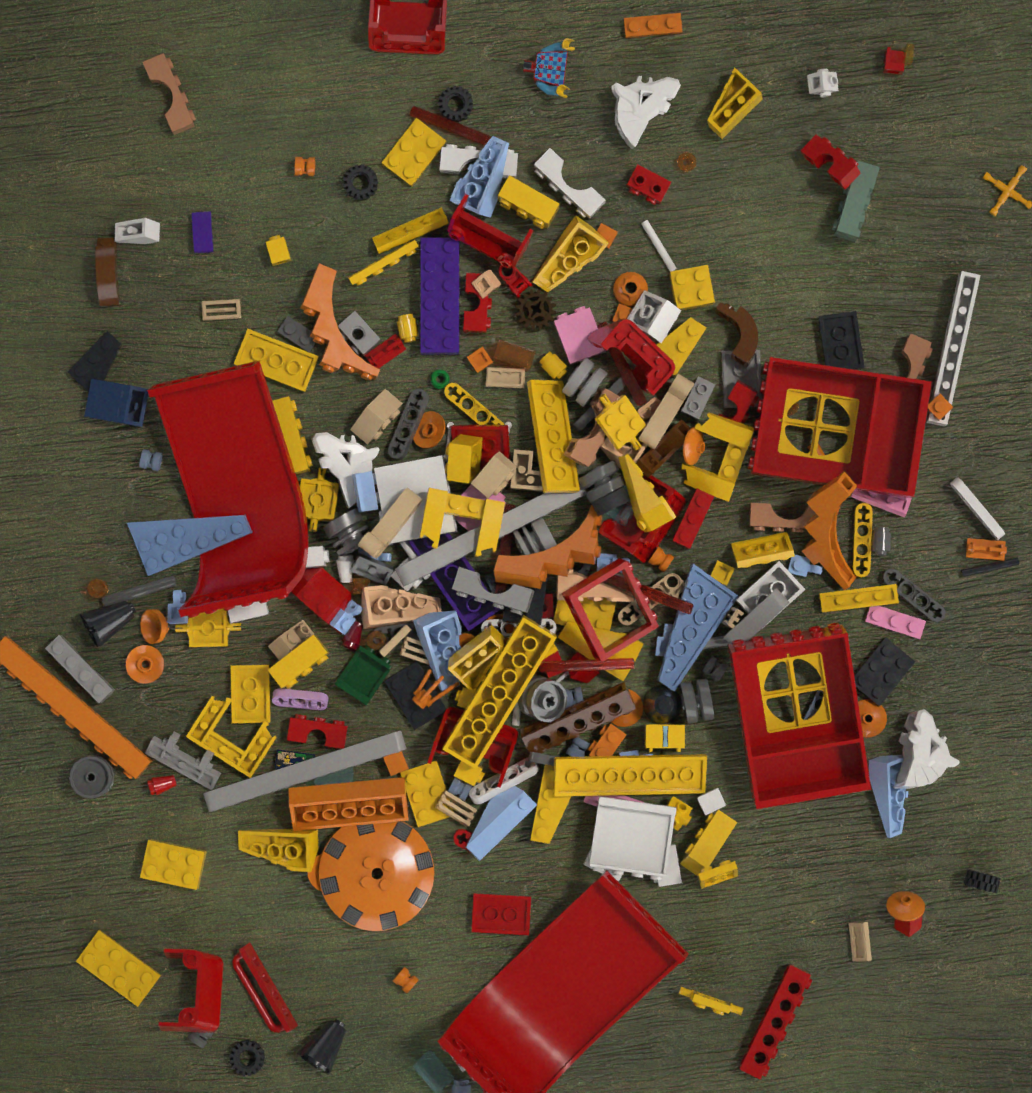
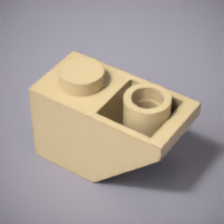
(290, 639)

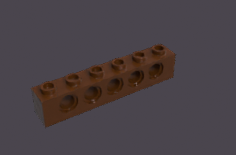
(582, 710)

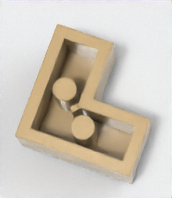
(376, 417)
(494, 475)
(524, 476)

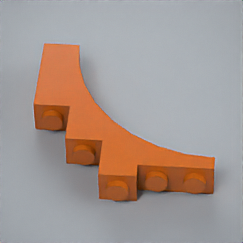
(325, 330)
(822, 527)
(558, 560)

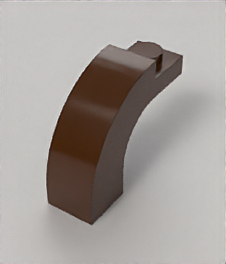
(106, 271)
(747, 331)
(664, 450)

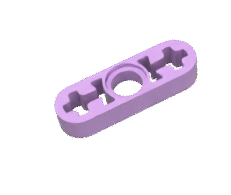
(290, 697)

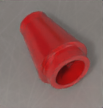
(161, 784)

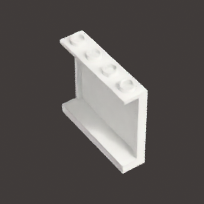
(418, 477)
(632, 837)

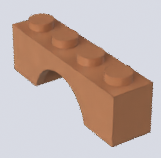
(160, 72)
(915, 352)
(584, 449)
(762, 516)

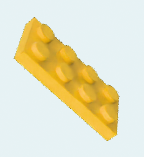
(278, 360)
(118, 968)

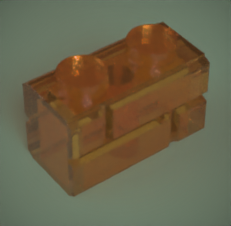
(514, 355)

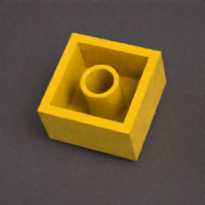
(692, 287)
(463, 458)

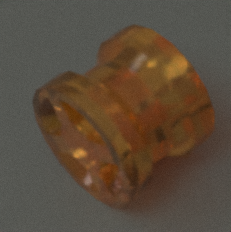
(358, 584)
(94, 588)

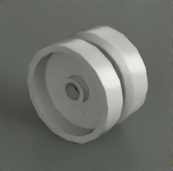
(583, 381)

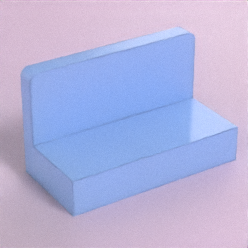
(365, 491)

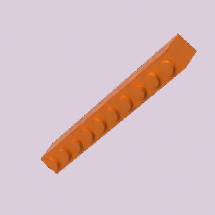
(73, 709)

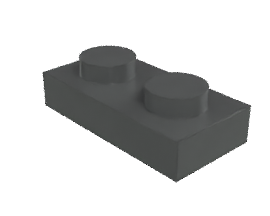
(297, 334)
(372, 569)

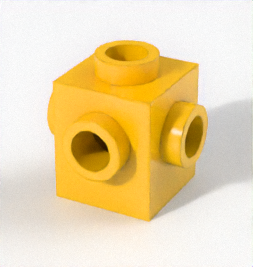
(682, 812)

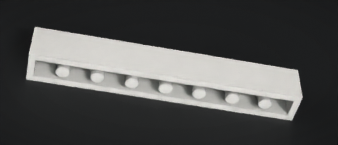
(954, 341)

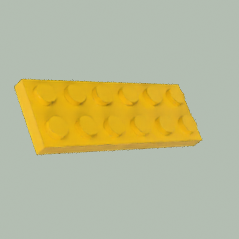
(552, 436)

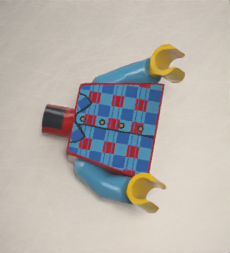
(550, 68)

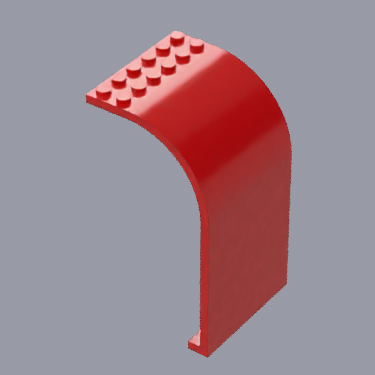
(235, 466)
(562, 991)

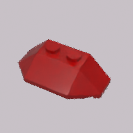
(322, 593)

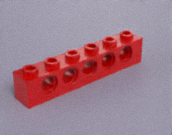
(748, 1063)

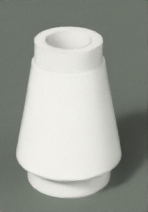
(344, 565)

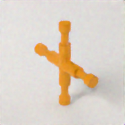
(1007, 190)

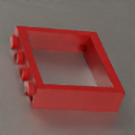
(571, 598)

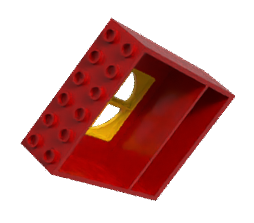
(882, 435)
(809, 755)

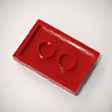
(501, 914)

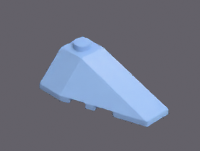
(483, 179)
(440, 640)
(890, 801)
(499, 819)

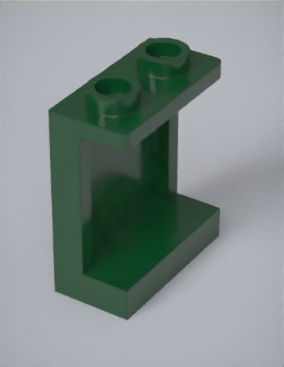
(364, 674)

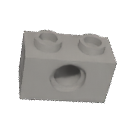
(369, 339)
(698, 398)

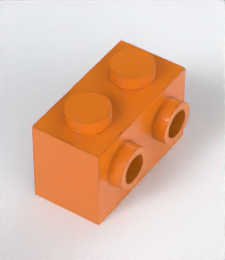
(608, 743)

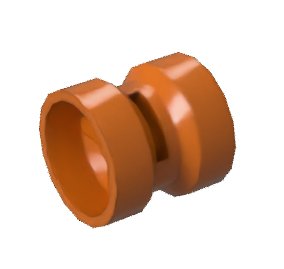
(300, 165)
(661, 559)
(405, 980)

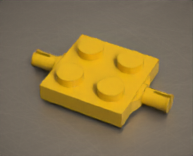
(620, 421)
(319, 499)
(208, 629)
(702, 1000)

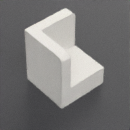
(711, 801)

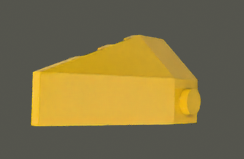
(573, 250)
(647, 506)
(572, 636)
(282, 846)

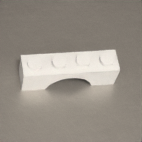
(454, 159)
(587, 200)

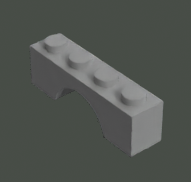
(469, 583)
(80, 669)

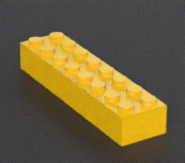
(499, 692)

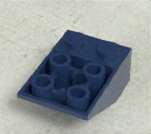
(116, 403)

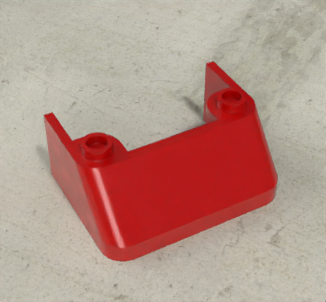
(486, 238)
(498, 753)
(207, 1009)

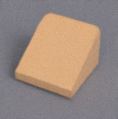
(486, 283)

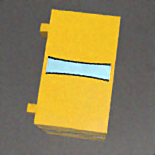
(664, 736)

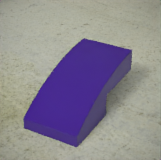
(202, 232)

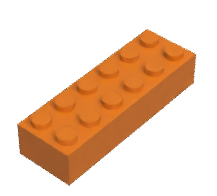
(348, 804)

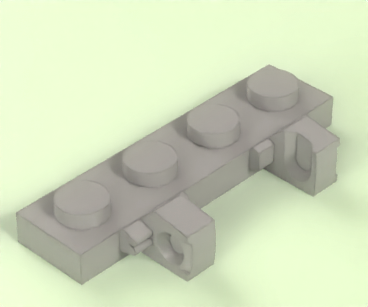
(196, 769)

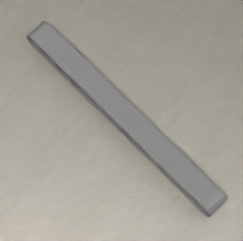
(467, 542)
(305, 771)

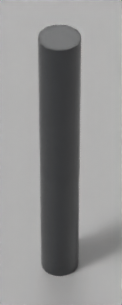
(990, 567)

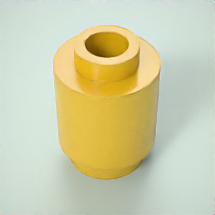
(407, 328)
(553, 365)

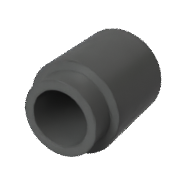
(881, 541)

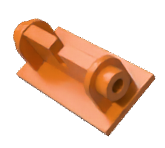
(986, 549)

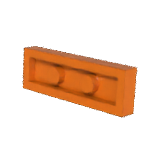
(653, 25)

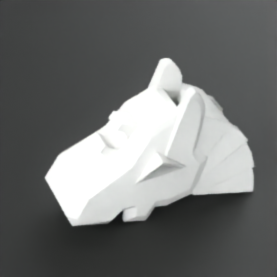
(633, 114)
(358, 461)
(923, 752)

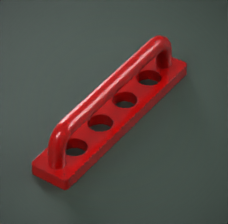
(267, 986)

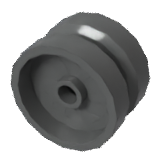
(602, 482)
(543, 699)
(696, 701)
(103, 774)

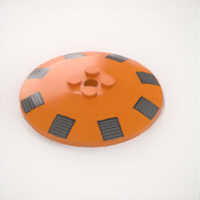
(380, 902)

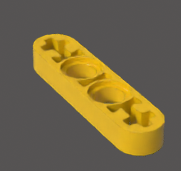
(477, 407)
(866, 540)

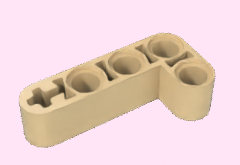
(666, 411)
(391, 523)
(663, 586)

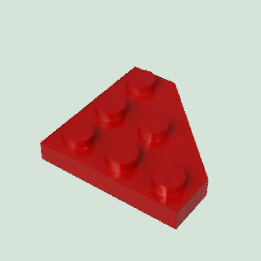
(494, 439)

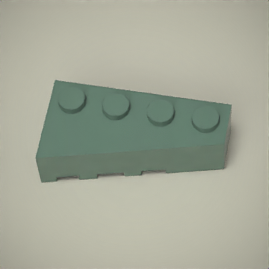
(855, 203)

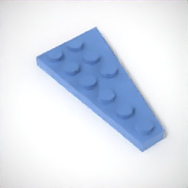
(175, 541)
(694, 630)

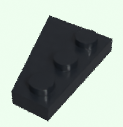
(96, 361)

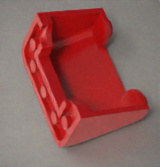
(407, 26)
(651, 363)
(631, 537)

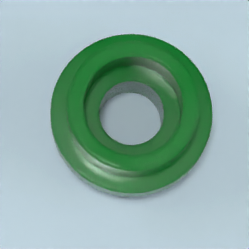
(435, 374)

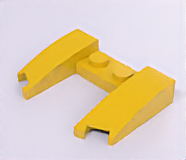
(739, 438)
(441, 502)
(205, 736)

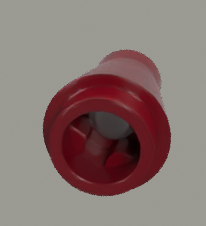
(353, 636)

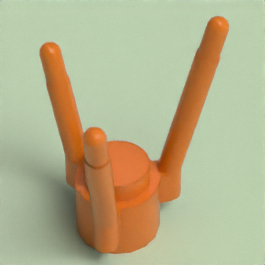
(423, 697)

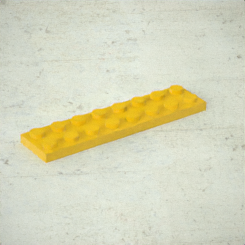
(630, 775)

